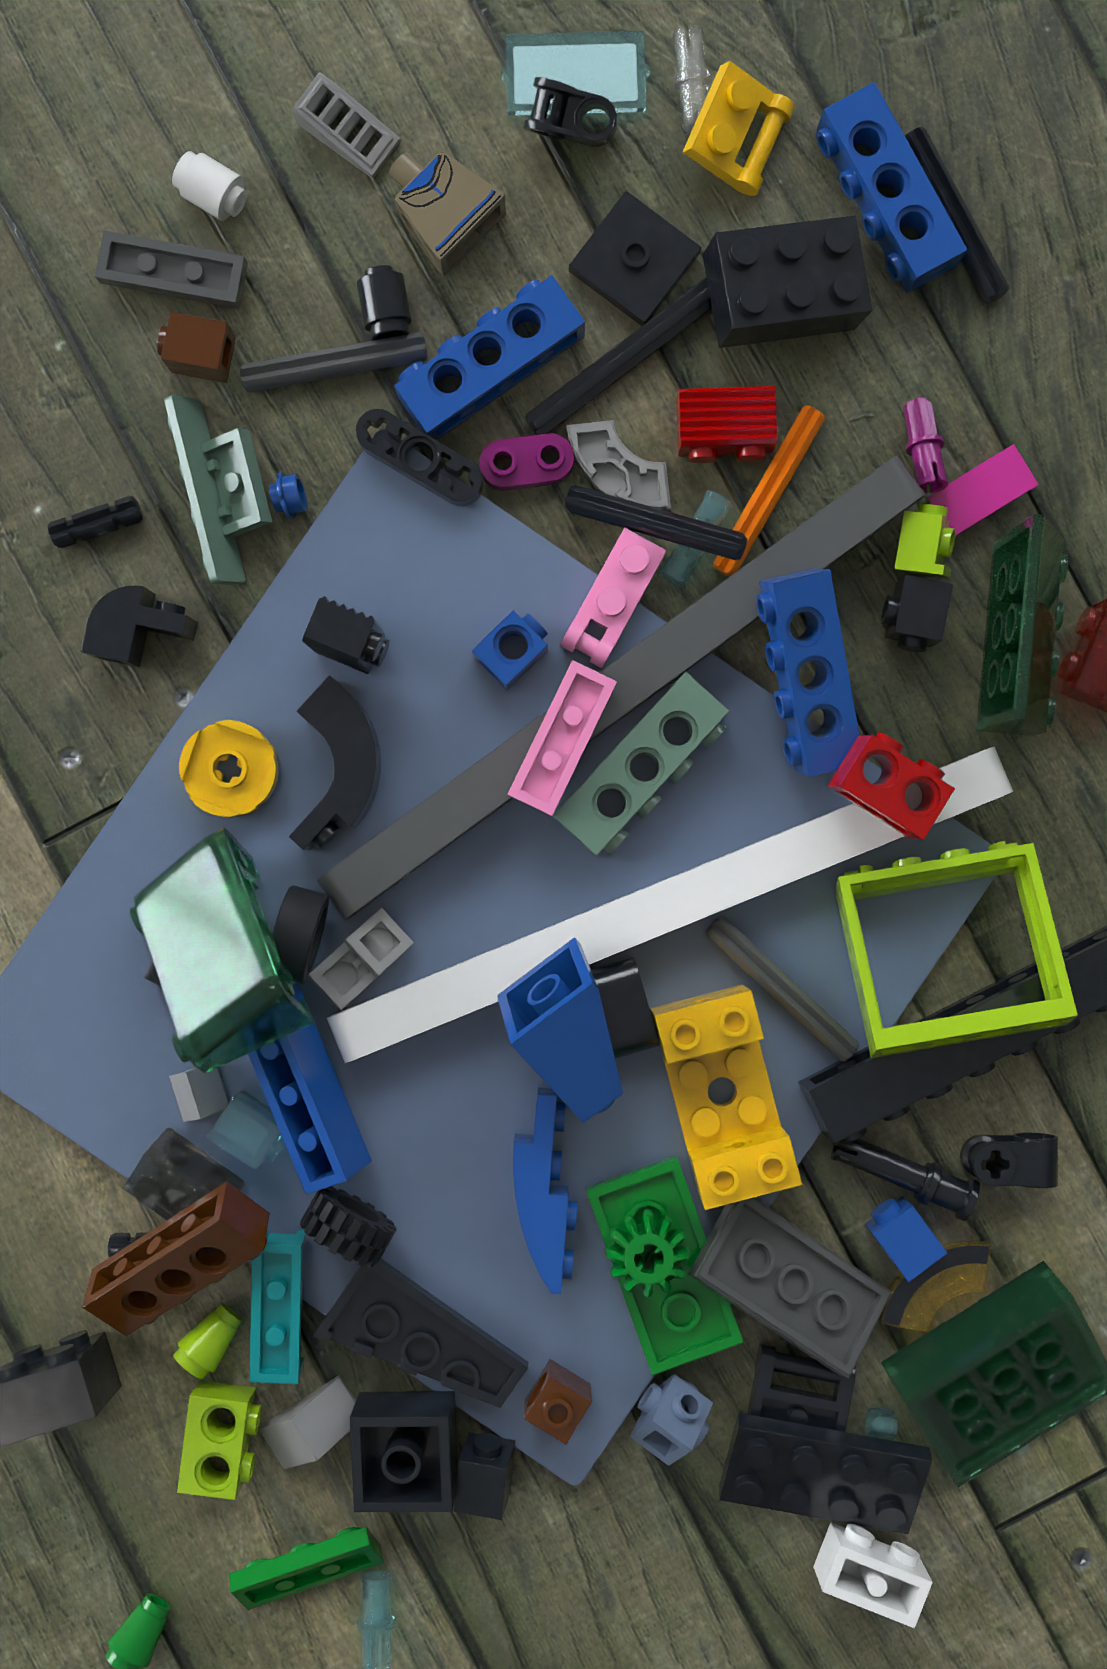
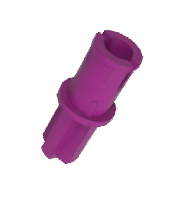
(925, 445)

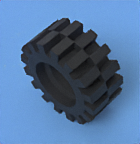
(348, 1226)

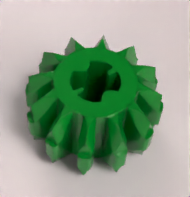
(661, 1263)

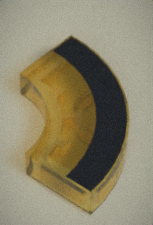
(956, 1273)

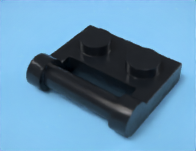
(796, 1404)

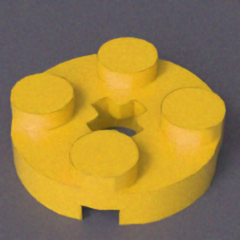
(216, 744)

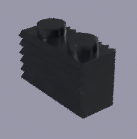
(345, 636)

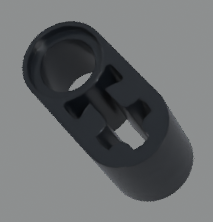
(625, 1008)

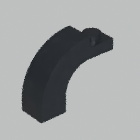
(355, 759)

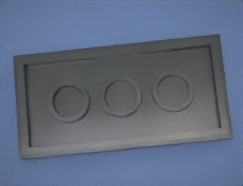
(791, 1284)

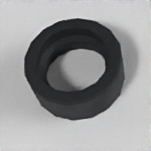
(300, 930)

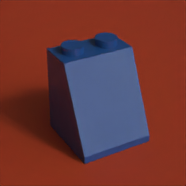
(562, 1030)

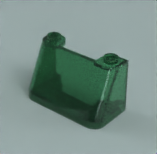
(217, 955)

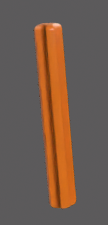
(773, 483)

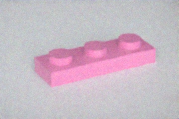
(562, 738)

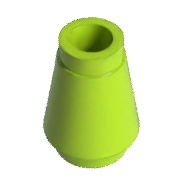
(208, 1341)

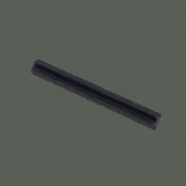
(620, 359)

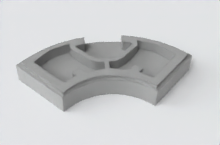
(615, 468)

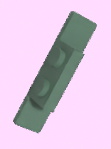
(221, 487)

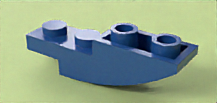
(544, 1207)

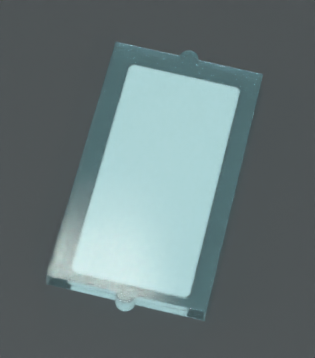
(588, 61)

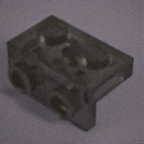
(176, 1175)

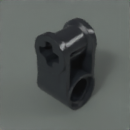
(567, 113)
(1019, 1159)

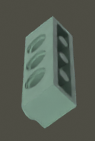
(682, 702)

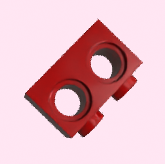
(887, 795)

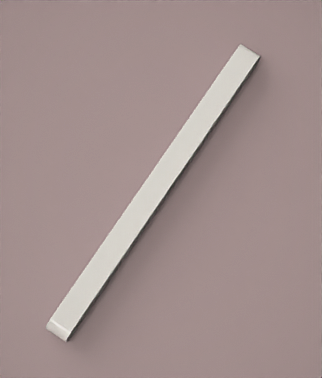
(651, 911)

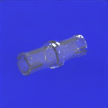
(692, 75)

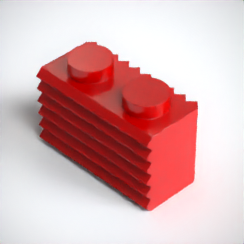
(726, 423)

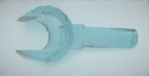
(881, 1423)

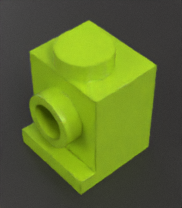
(925, 541)

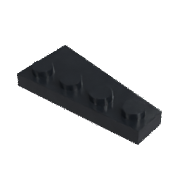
(408, 1326)

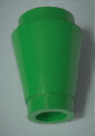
(138, 1636)

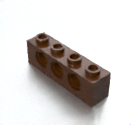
(177, 1259)

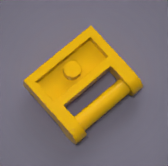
(726, 121)

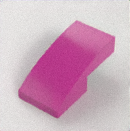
(985, 489)

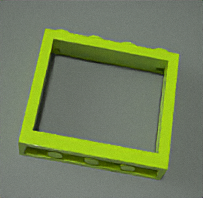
(956, 867)

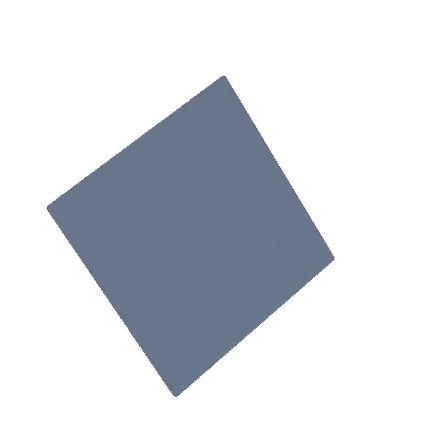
(441, 1110)

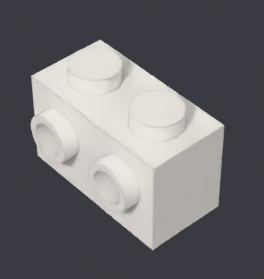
(873, 1573)

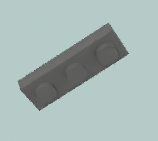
(171, 269)

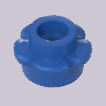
(288, 495)

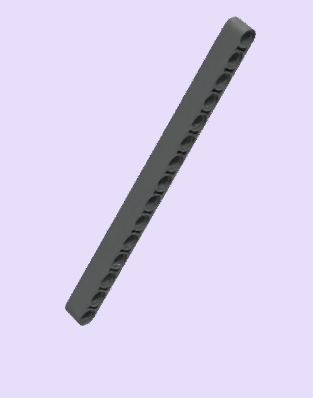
(638, 675)

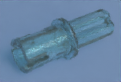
(376, 1619)

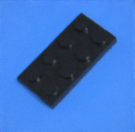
(824, 1473)

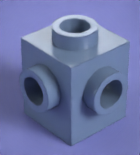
(672, 1419)

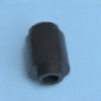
(384, 302)

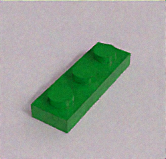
(305, 1567)

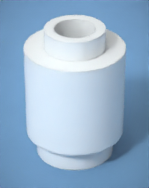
(209, 185)

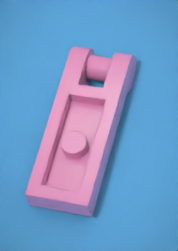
(614, 596)

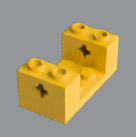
(733, 1145)

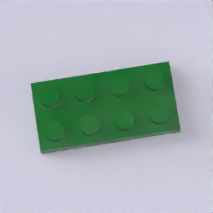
(691, 1317)

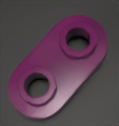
(527, 466)

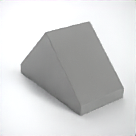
(310, 1425)

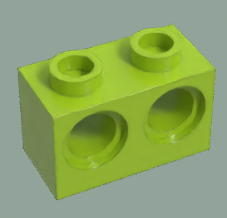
(209, 1437)

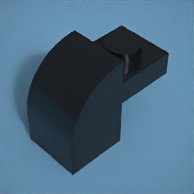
(121, 622)

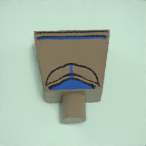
(445, 207)

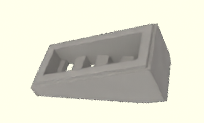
(311, 103)

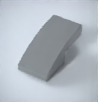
(360, 959)

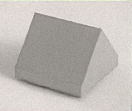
(199, 1093)

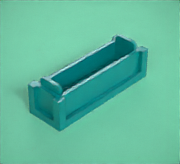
(277, 1310)

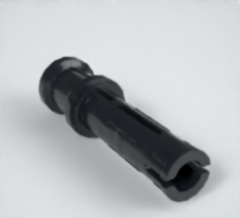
(926, 1181)

